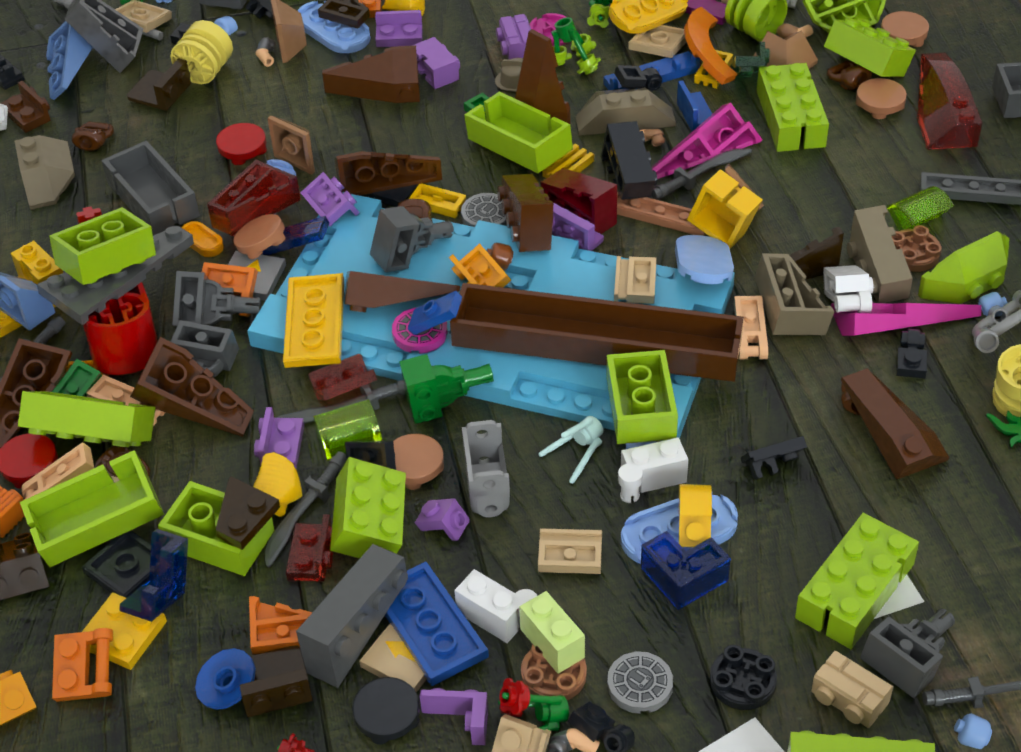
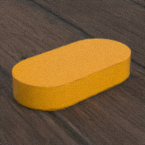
(205, 239)

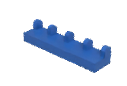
(668, 68)

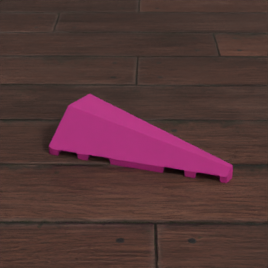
(717, 134)
(901, 315)

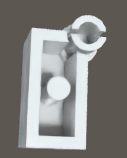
(848, 288)
(652, 468)
(491, 605)

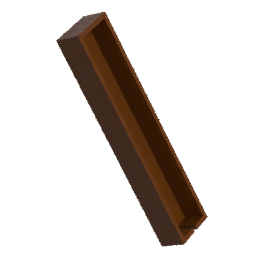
(593, 328)

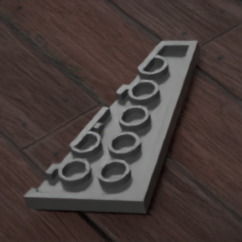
(82, 300)

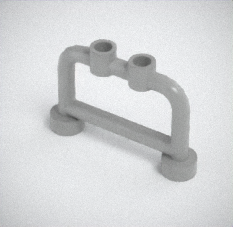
(987, 338)

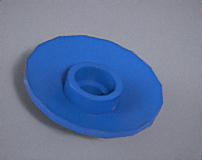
(220, 678)

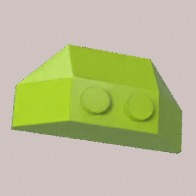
(827, 11)
(968, 271)

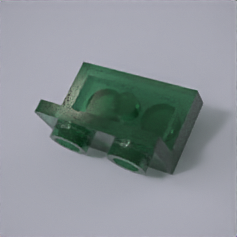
(749, 64)

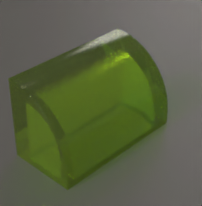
(919, 207)
(344, 425)

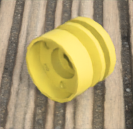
(205, 49)
(1007, 385)

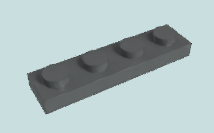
(974, 187)

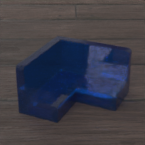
(682, 573)
(166, 578)

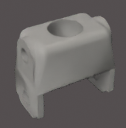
(488, 477)

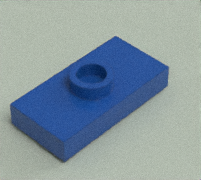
(435, 312)

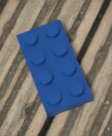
(434, 627)

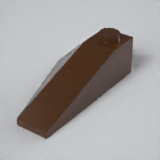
(381, 77)
(538, 78)
(375, 172)
(376, 290)
(29, 369)
(187, 390)
(896, 429)

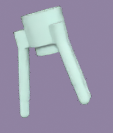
(584, 433)

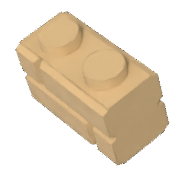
(851, 689)

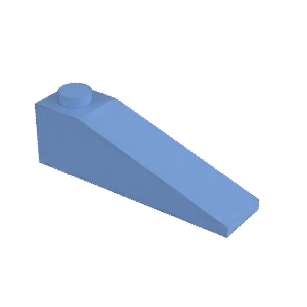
(67, 53)
(23, 302)

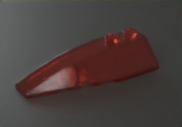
(946, 105)

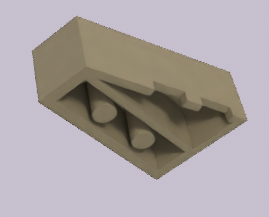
(876, 254)
(788, 299)

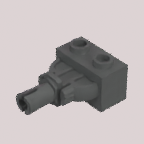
(403, 234)
(203, 300)
(210, 345)
(908, 652)

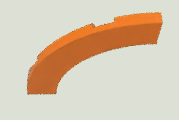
(698, 41)

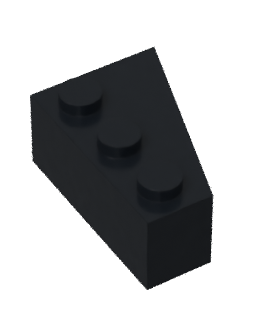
(628, 160)

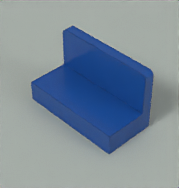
(692, 106)

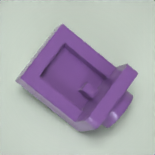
(444, 515)

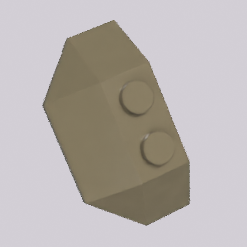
(623, 106)
(44, 169)

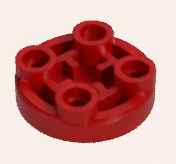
(241, 142)
(25, 457)

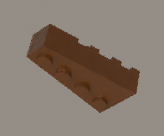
(527, 212)

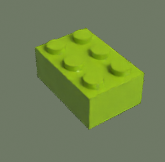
(870, 47)
(102, 245)
(641, 397)
(367, 508)
(196, 518)

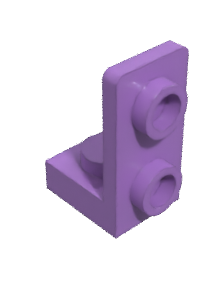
(468, 703)

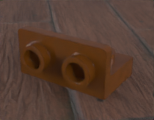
(27, 108)

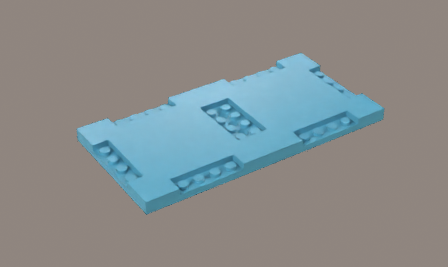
(520, 381)

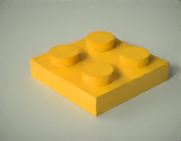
(130, 633)

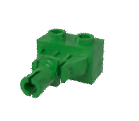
(437, 386)

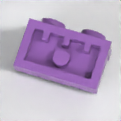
(398, 28)
(327, 199)
(573, 227)
(279, 436)

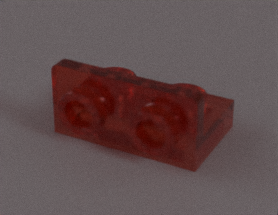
(341, 377)
(310, 551)

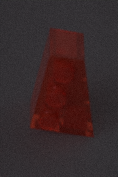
(252, 194)

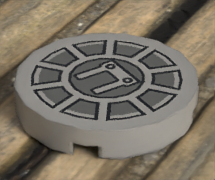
(483, 208)
(640, 682)

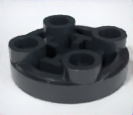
(743, 678)
(386, 709)

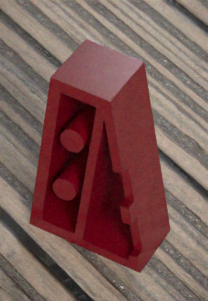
(584, 197)

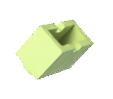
(552, 632)

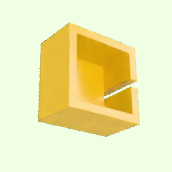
(724, 209)

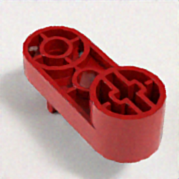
(124, 331)

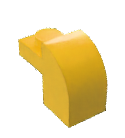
(694, 514)

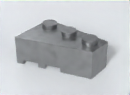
(106, 31)

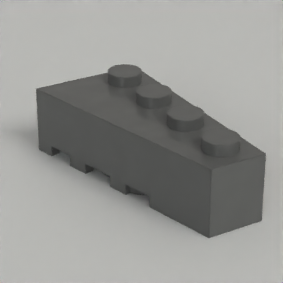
(350, 614)

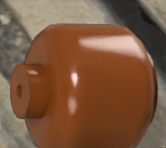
(501, 254)

